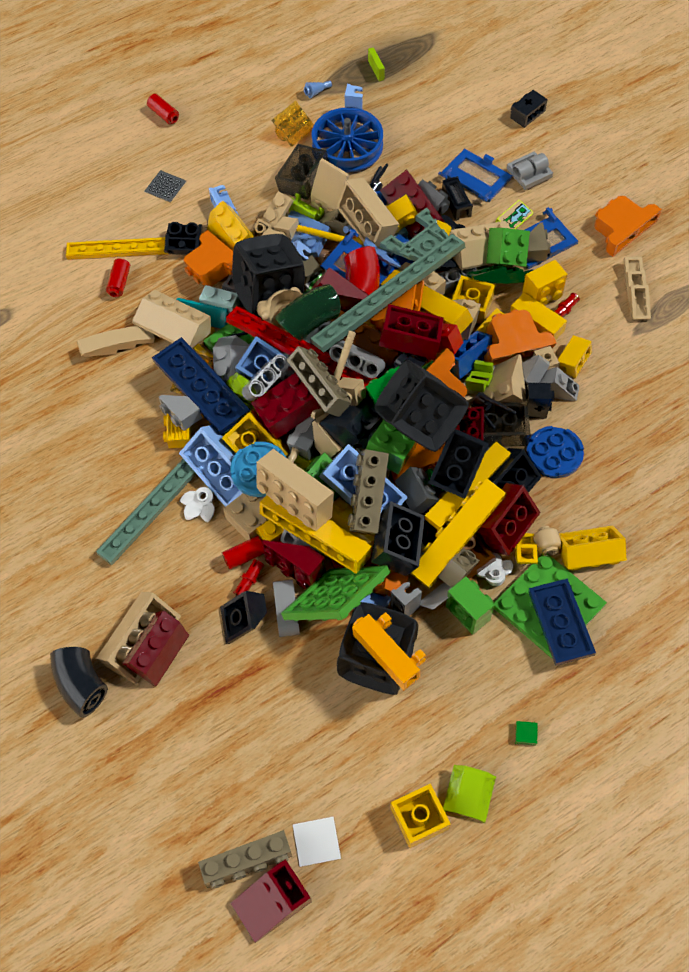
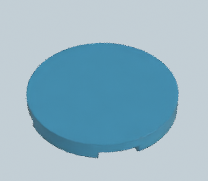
(244, 467)

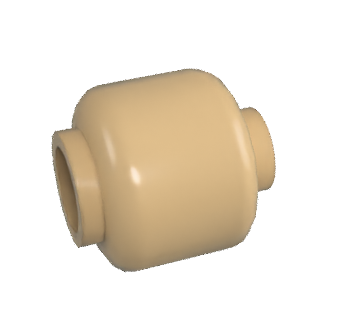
(547, 541)

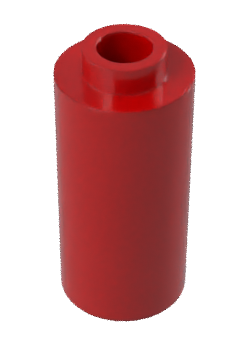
(163, 109)
(118, 277)
(243, 552)

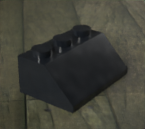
(352, 423)
(516, 470)

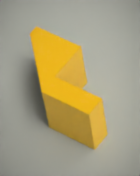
(526, 550)

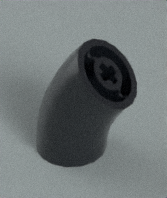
(77, 679)

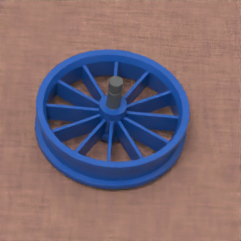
(348, 139)

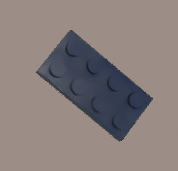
(561, 622)

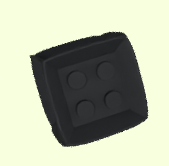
(264, 267)
(421, 406)
(358, 665)

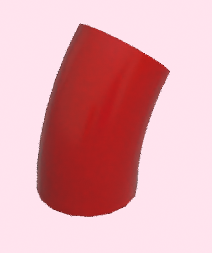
(363, 269)

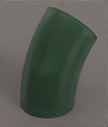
(310, 311)

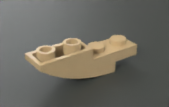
(275, 211)

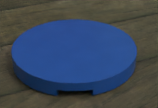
(555, 451)

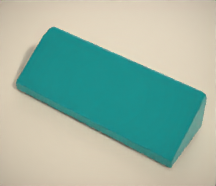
(217, 314)

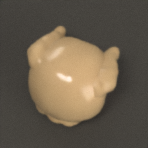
(274, 304)

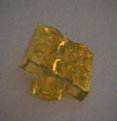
(292, 124)

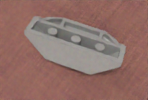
(227, 354)

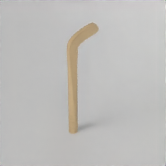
(340, 366)

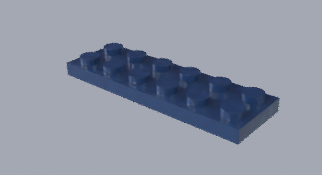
(201, 385)

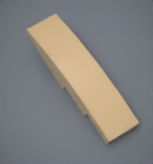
(636, 288)
(114, 340)

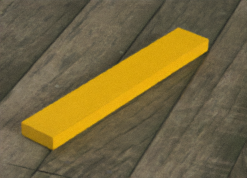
(115, 248)
(449, 503)

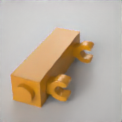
(386, 651)

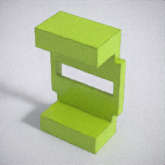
(483, 370)

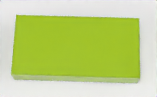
(376, 64)

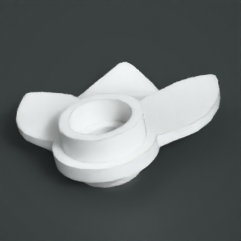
(196, 506)
(498, 568)

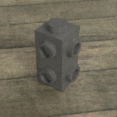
(438, 199)

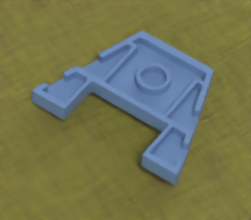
(312, 242)

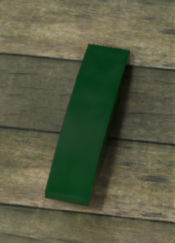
(499, 274)

